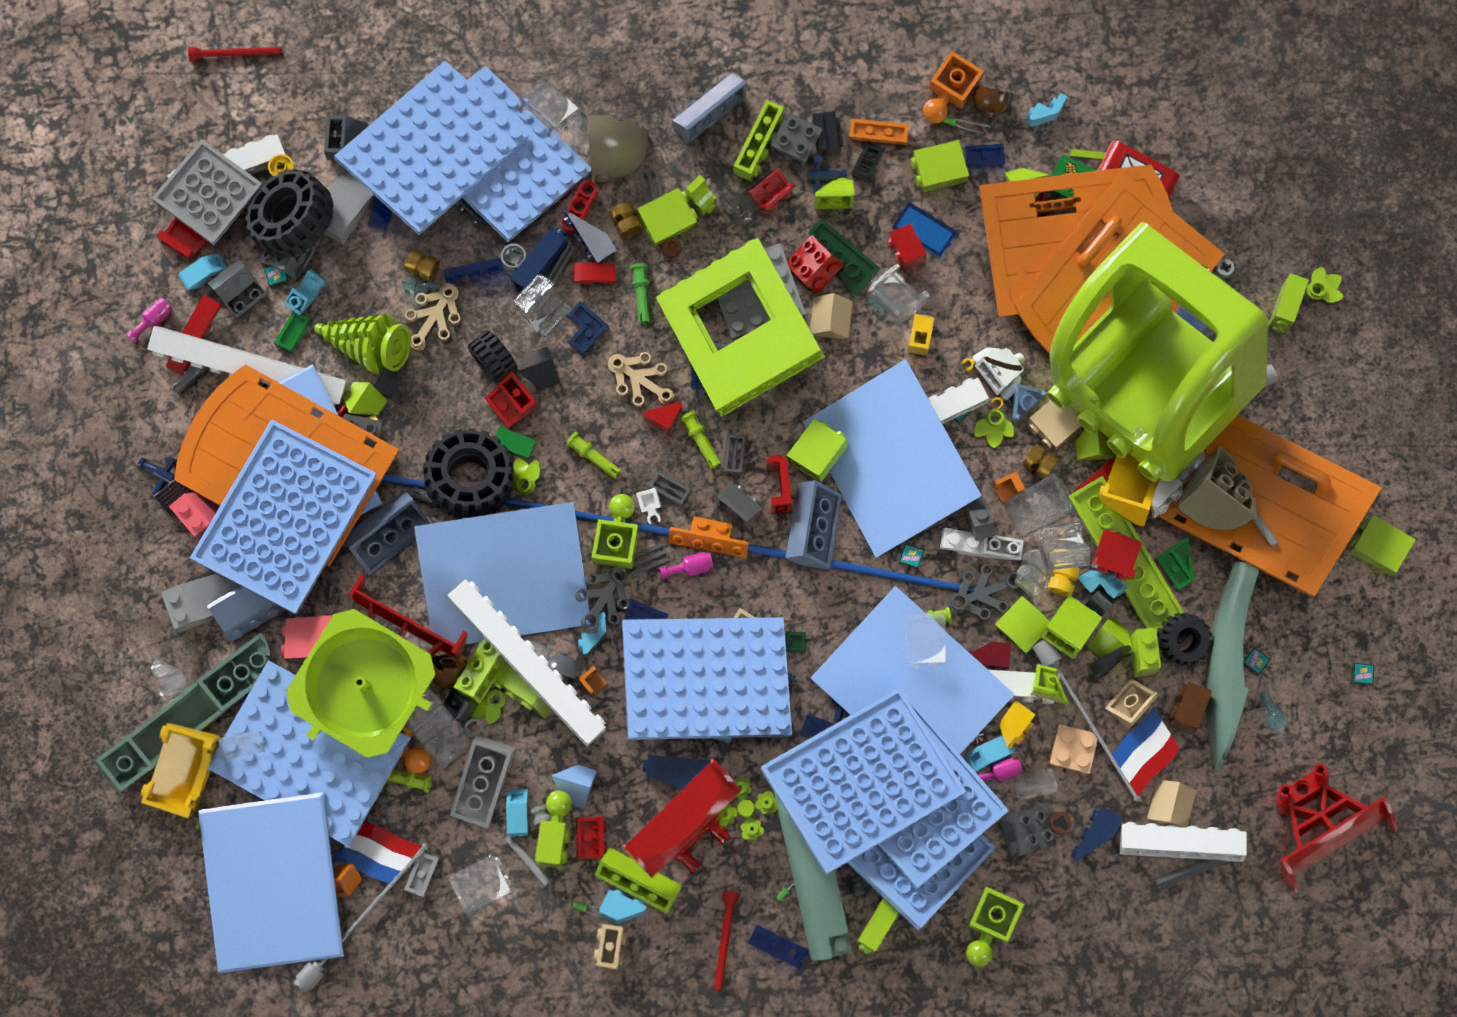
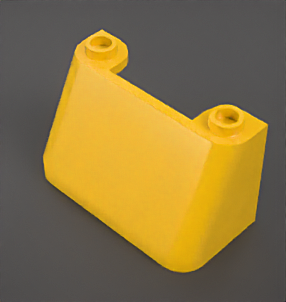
(1128, 490)
(180, 770)

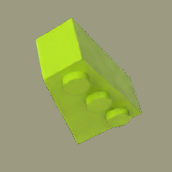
(518, 688)

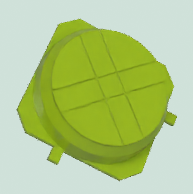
(360, 684)

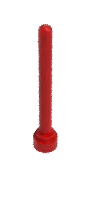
(196, 54)
(730, 900)

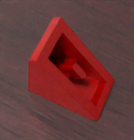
(664, 417)

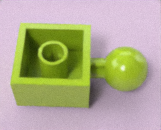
(618, 531)
(554, 833)
(980, 952)

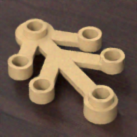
(434, 313)
(638, 377)

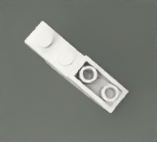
(1172, 491)
(992, 547)

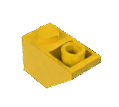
(920, 334)
(1014, 723)

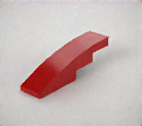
(197, 326)

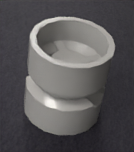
(512, 257)

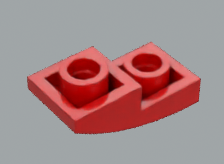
(592, 272)

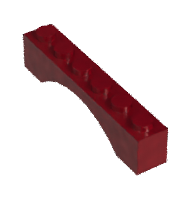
(994, 655)

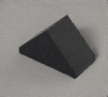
(388, 386)
(1101, 601)
(459, 705)

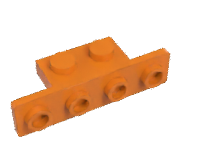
(709, 536)

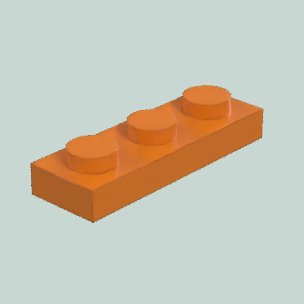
(878, 131)

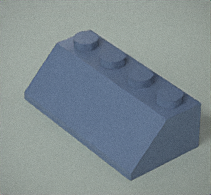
(710, 107)
(813, 525)
(385, 532)
(242, 611)

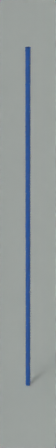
(751, 548)

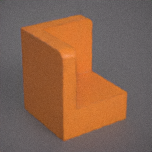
(1008, 486)
(592, 682)
(346, 879)

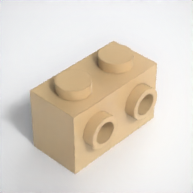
(611, 940)

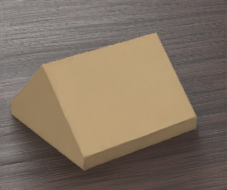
(831, 316)
(1131, 703)
(1171, 803)

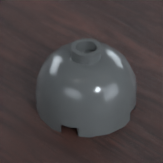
(566, 667)

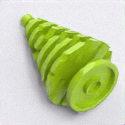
(370, 341)

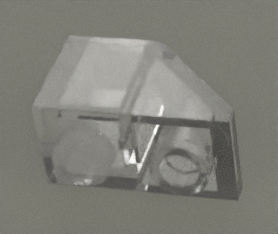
(1033, 573)
(171, 679)

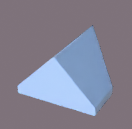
(1024, 400)
(577, 783)

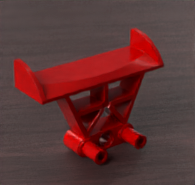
(406, 624)
(1316, 784)
(684, 822)

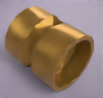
(626, 221)
(420, 264)
(1040, 461)

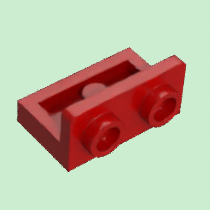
(771, 190)
(590, 837)

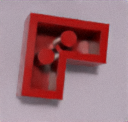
(907, 246)

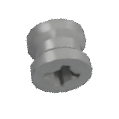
(540, 813)

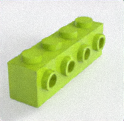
(758, 141)
(480, 672)
(631, 878)

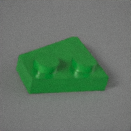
(1177, 564)

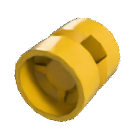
(279, 164)
(1063, 581)

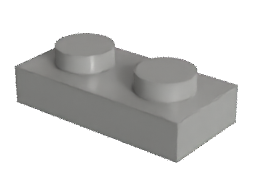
(421, 874)

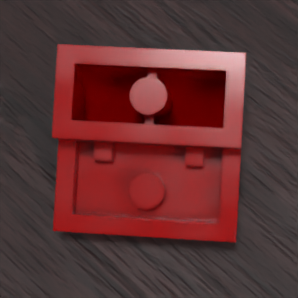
(511, 400)

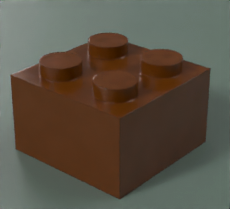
(1190, 707)

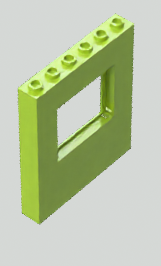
(756, 359)

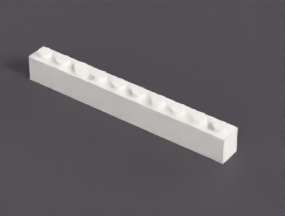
(228, 359)
(526, 662)

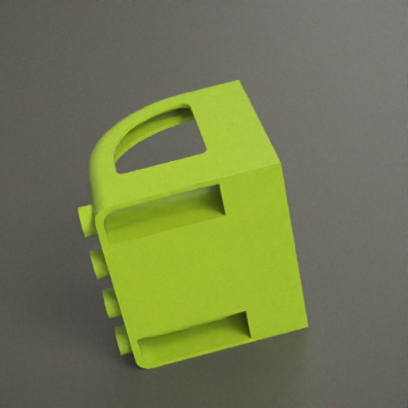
(1146, 370)

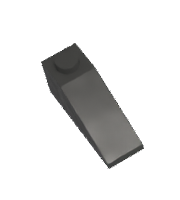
(980, 518)

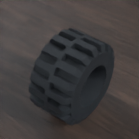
(492, 356)
(1200, 641)

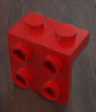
(814, 264)
(1116, 555)

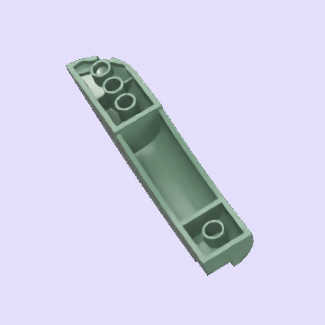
(1225, 661)
(193, 709)
(816, 894)

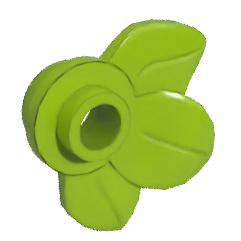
(1326, 285)
(994, 430)
(525, 473)
(488, 709)

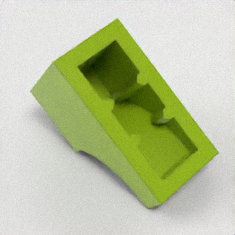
(700, 196)

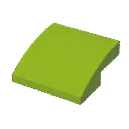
(1023, 625)

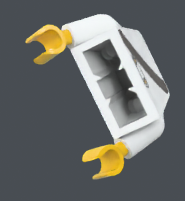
(999, 369)

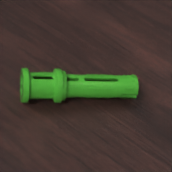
(640, 284)

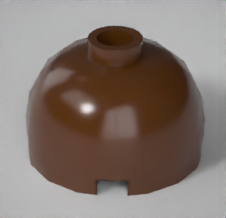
(992, 100)
(447, 670)

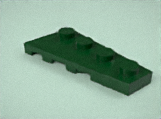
(856, 267)

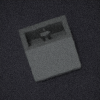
(339, 132)
(237, 288)

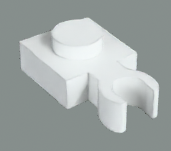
(649, 501)

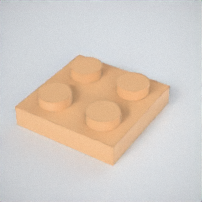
(1073, 749)

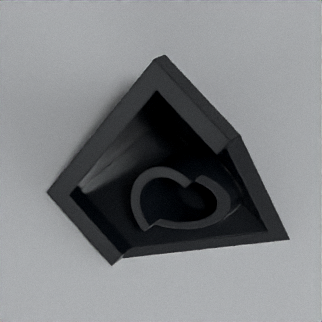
(539, 368)

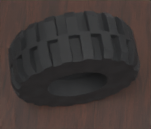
(303, 227)
(468, 447)

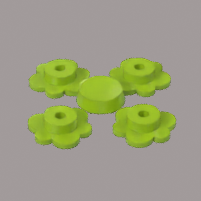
(747, 808)

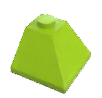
(835, 195)

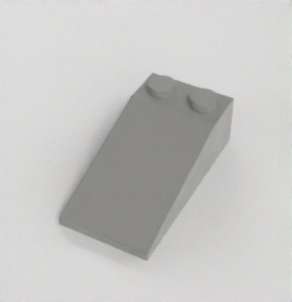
(349, 203)
(189, 601)
(482, 781)

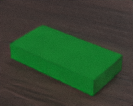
(292, 332)
(515, 442)

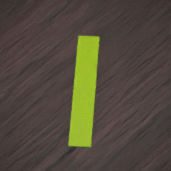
(1087, 154)

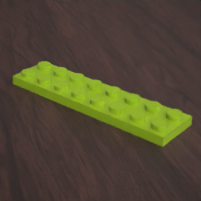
(1148, 589)

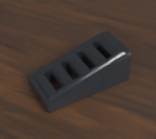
(863, 175)
(1106, 663)

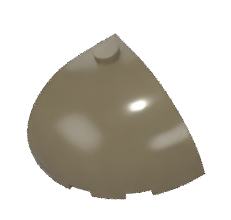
(615, 146)
(1219, 494)

